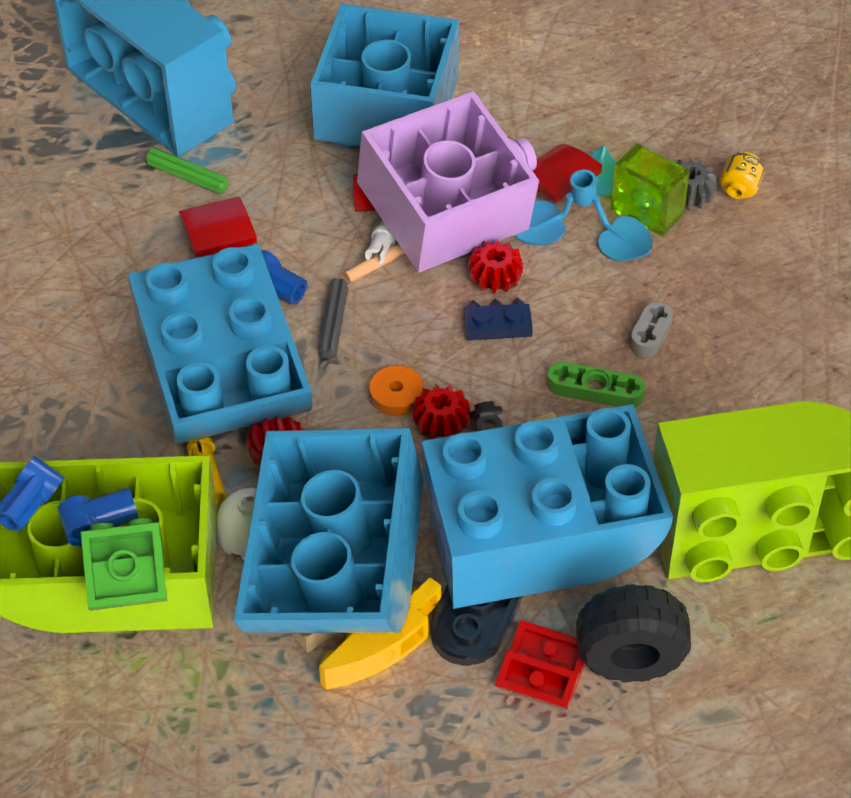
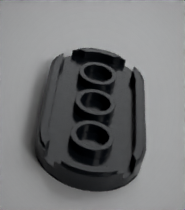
(471, 629)

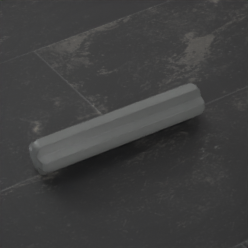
(333, 318)

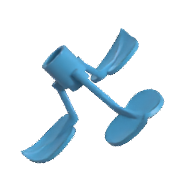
(622, 240)

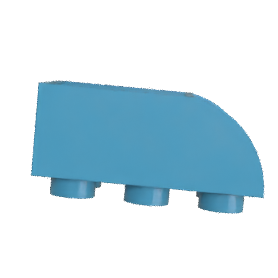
(218, 344)
(543, 504)

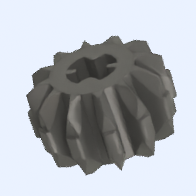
(700, 183)

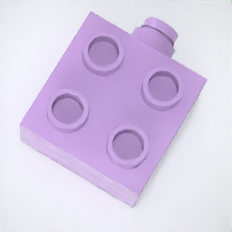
(448, 180)

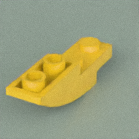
(371, 653)

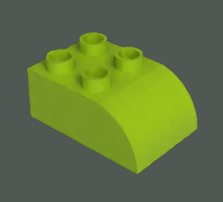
(46, 575)

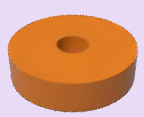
(391, 379)

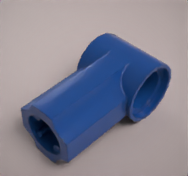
(287, 284)
(32, 488)
(80, 512)

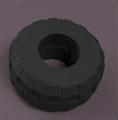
(633, 633)

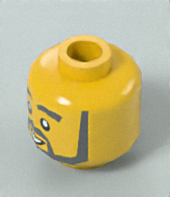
(742, 175)

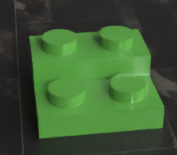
(124, 564)

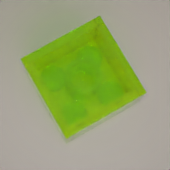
(649, 189)

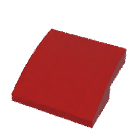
(557, 167)
(218, 226)
(542, 665)

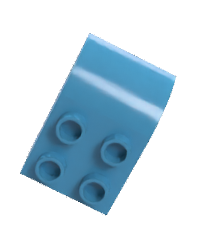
(152, 64)
(332, 533)

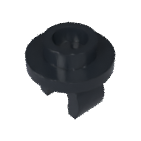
(486, 412)

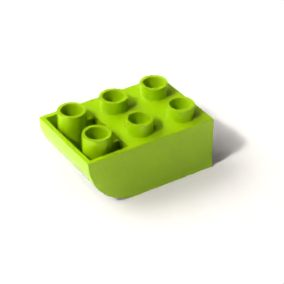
(755, 488)

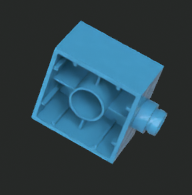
(380, 70)

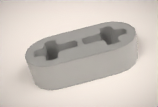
(646, 327)

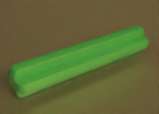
(187, 170)

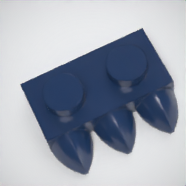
(498, 320)

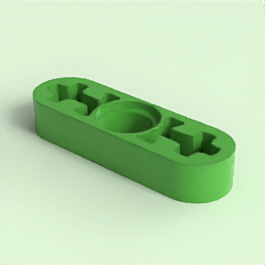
(620, 380)

